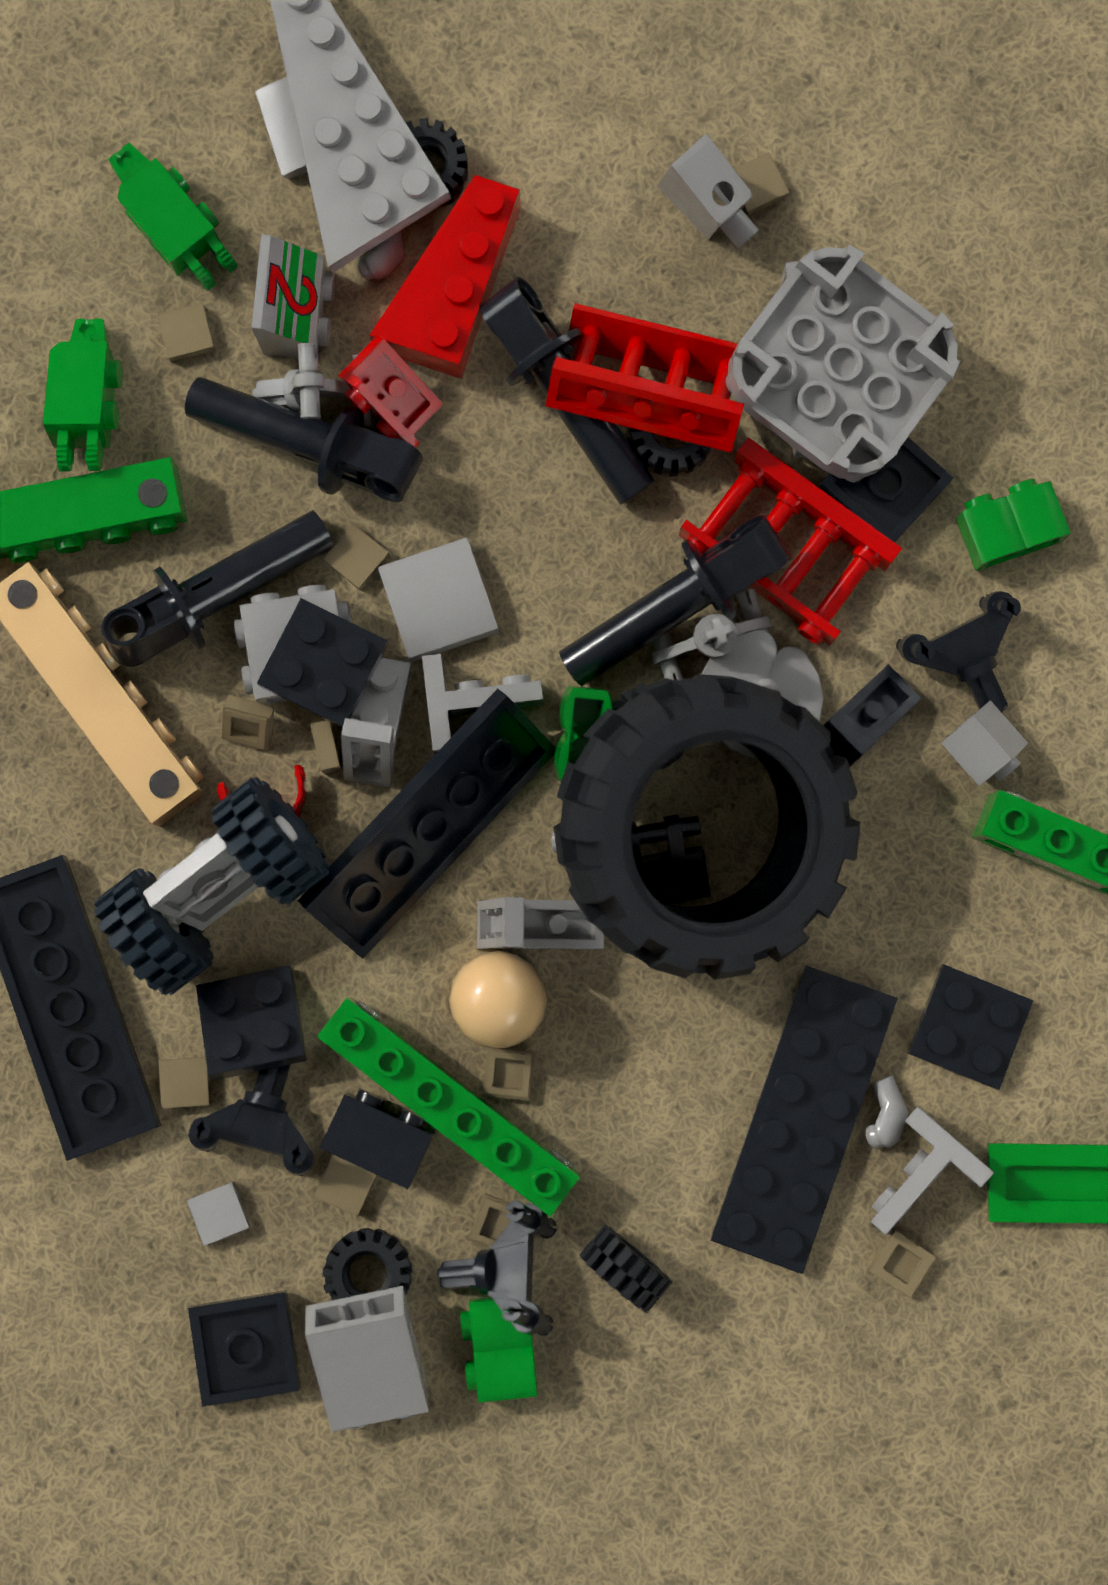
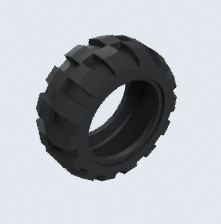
(801, 868)

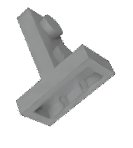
(468, 697)
(374, 726)
(534, 925)
(925, 1169)

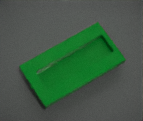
(1047, 1183)

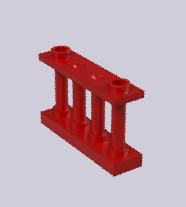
(640, 402)
(832, 523)

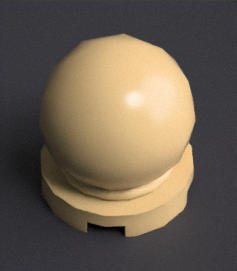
(497, 999)

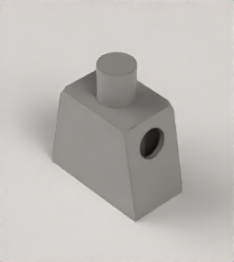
(690, 188)

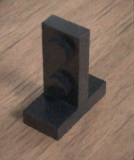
(870, 714)

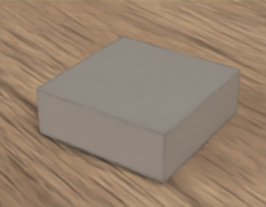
(218, 1213)

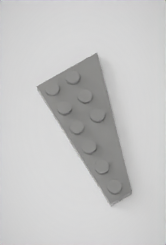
(356, 147)

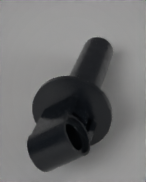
(534, 343)
(342, 450)
(710, 578)
(177, 610)

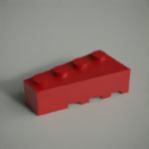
(439, 303)

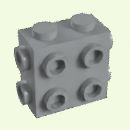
(263, 625)

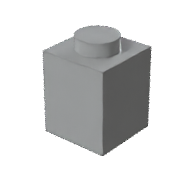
(986, 745)

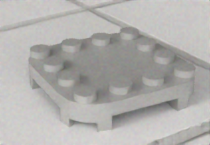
(842, 363)

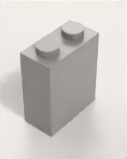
(366, 1359)

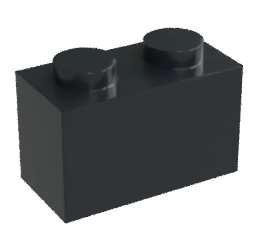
(378, 1138)

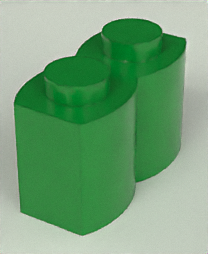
(1012, 524)
(577, 713)
(502, 1355)

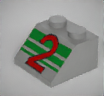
(290, 298)

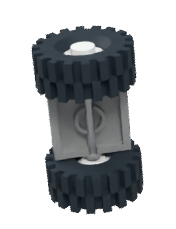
(162, 920)

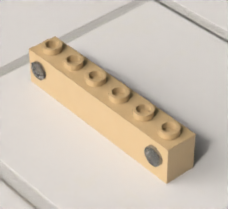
(95, 695)

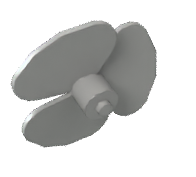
(786, 671)

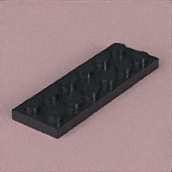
(428, 824)
(70, 1011)
(803, 1119)

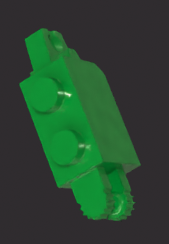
(166, 215)
(81, 395)

